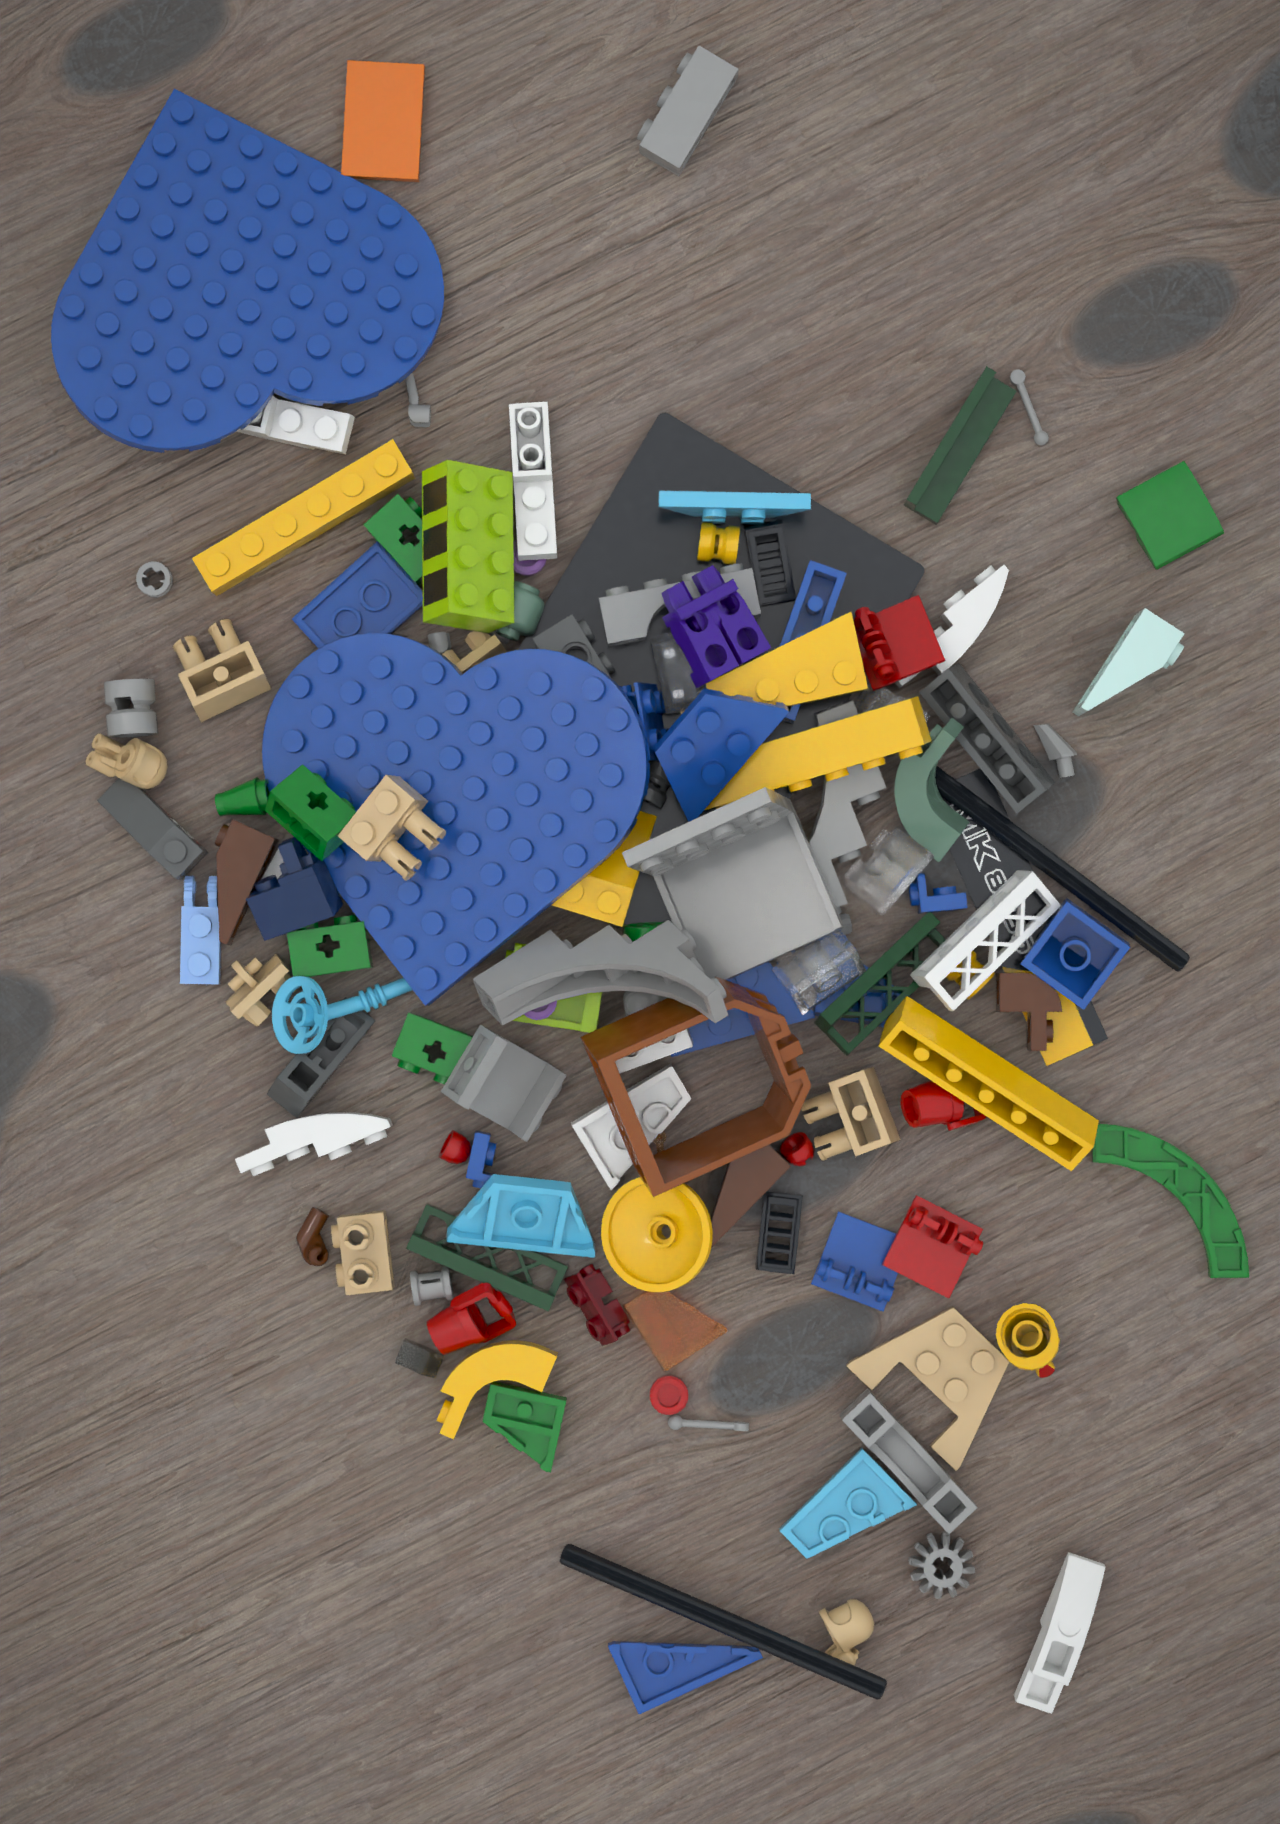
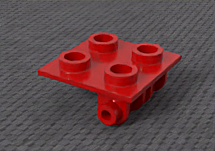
(896, 642)
(933, 1246)

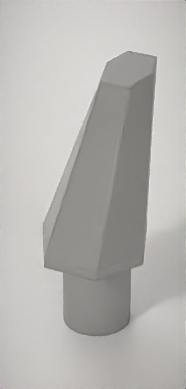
(1056, 749)

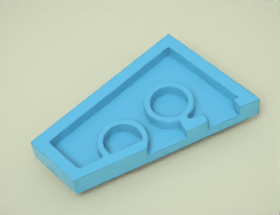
(849, 1502)

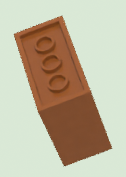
(723, 1142)

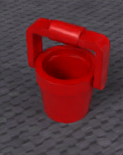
(933, 1105)
(463, 1323)

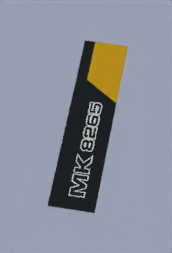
(985, 867)

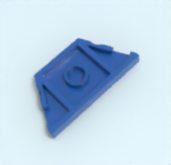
(712, 744)
(737, 1022)

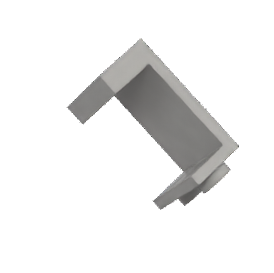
(504, 1083)

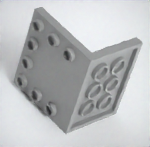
(741, 883)

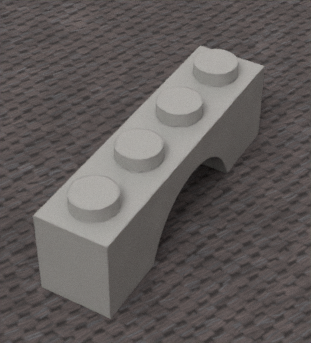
(629, 614)
(908, 1461)

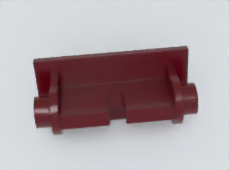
(603, 1321)

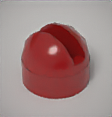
(455, 1148)
(797, 1149)

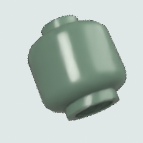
(527, 612)

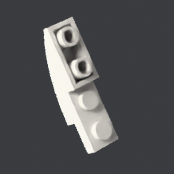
(302, 426)
(533, 481)
(967, 617)
(328, 1132)
(1062, 1633)

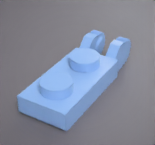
(200, 936)

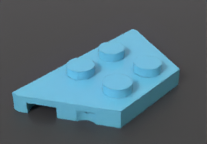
(748, 506)
(524, 1216)

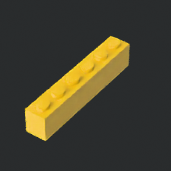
(303, 518)
(830, 750)
(989, 1083)

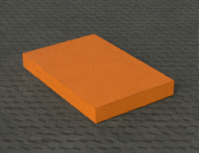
(383, 121)

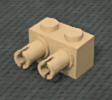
(221, 680)
(383, 820)
(862, 1111)
(364, 1252)

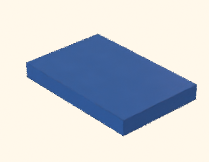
(364, 599)

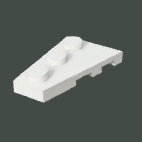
(656, 1104)

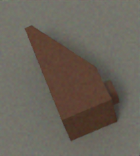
(240, 864)
(743, 1186)

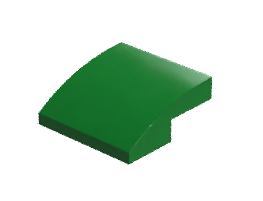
(1170, 515)

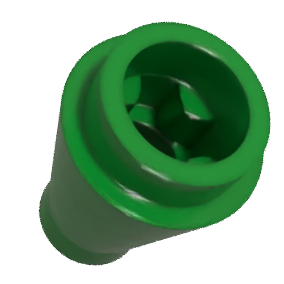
(244, 799)

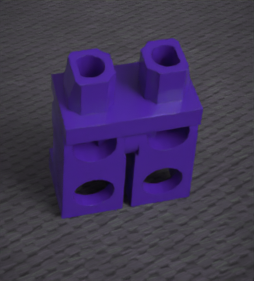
(714, 628)

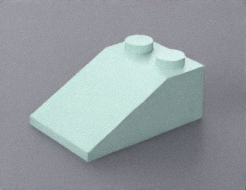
(1141, 650)

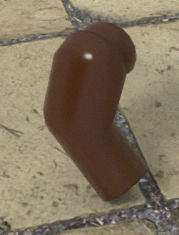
(310, 1239)

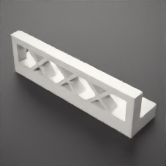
(976, 928)

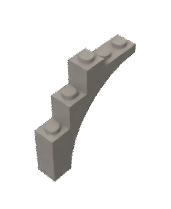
(836, 826)
(605, 962)

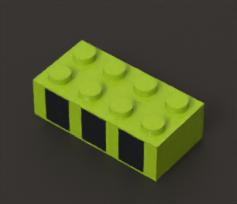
(467, 546)

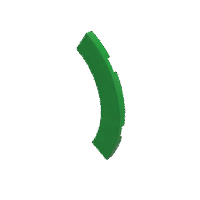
(1189, 1184)

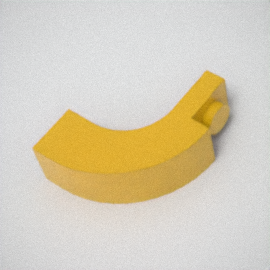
(497, 1361)

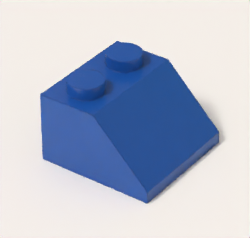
(1075, 953)

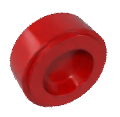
(668, 1394)

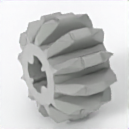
(927, 1568)

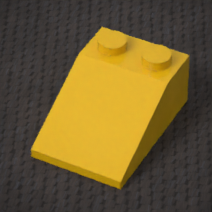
(610, 887)

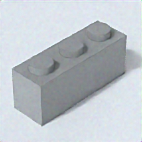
(687, 109)

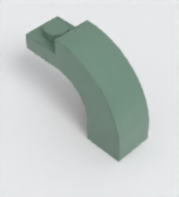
(918, 801)

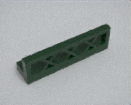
(960, 447)
(870, 978)
(484, 1272)

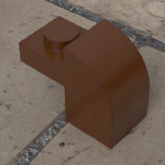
(1032, 995)

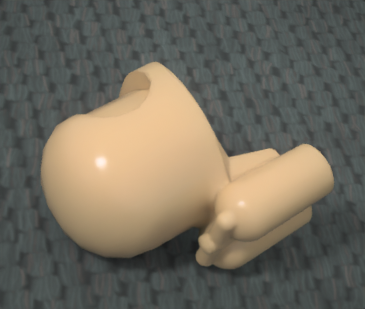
(133, 763)
(848, 1627)

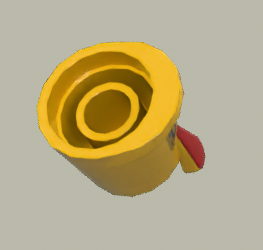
(1028, 1338)

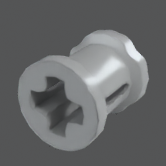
(431, 1285)

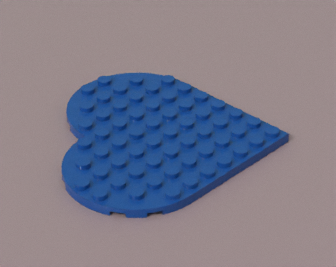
(236, 280)
(521, 764)

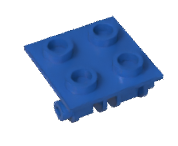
(650, 705)
(854, 1262)

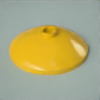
(635, 1238)

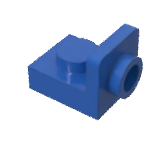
(942, 900)
(481, 1154)

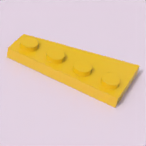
(803, 670)

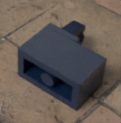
(297, 897)

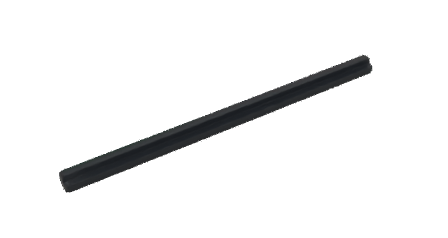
(1060, 871)
(723, 1621)

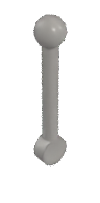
(1017, 378)
(676, 1422)

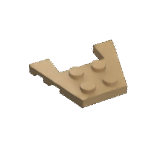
(953, 1364)

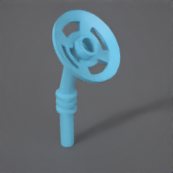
(316, 1016)

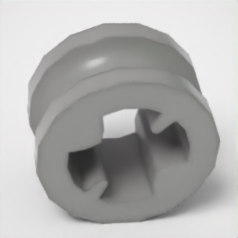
(150, 590)

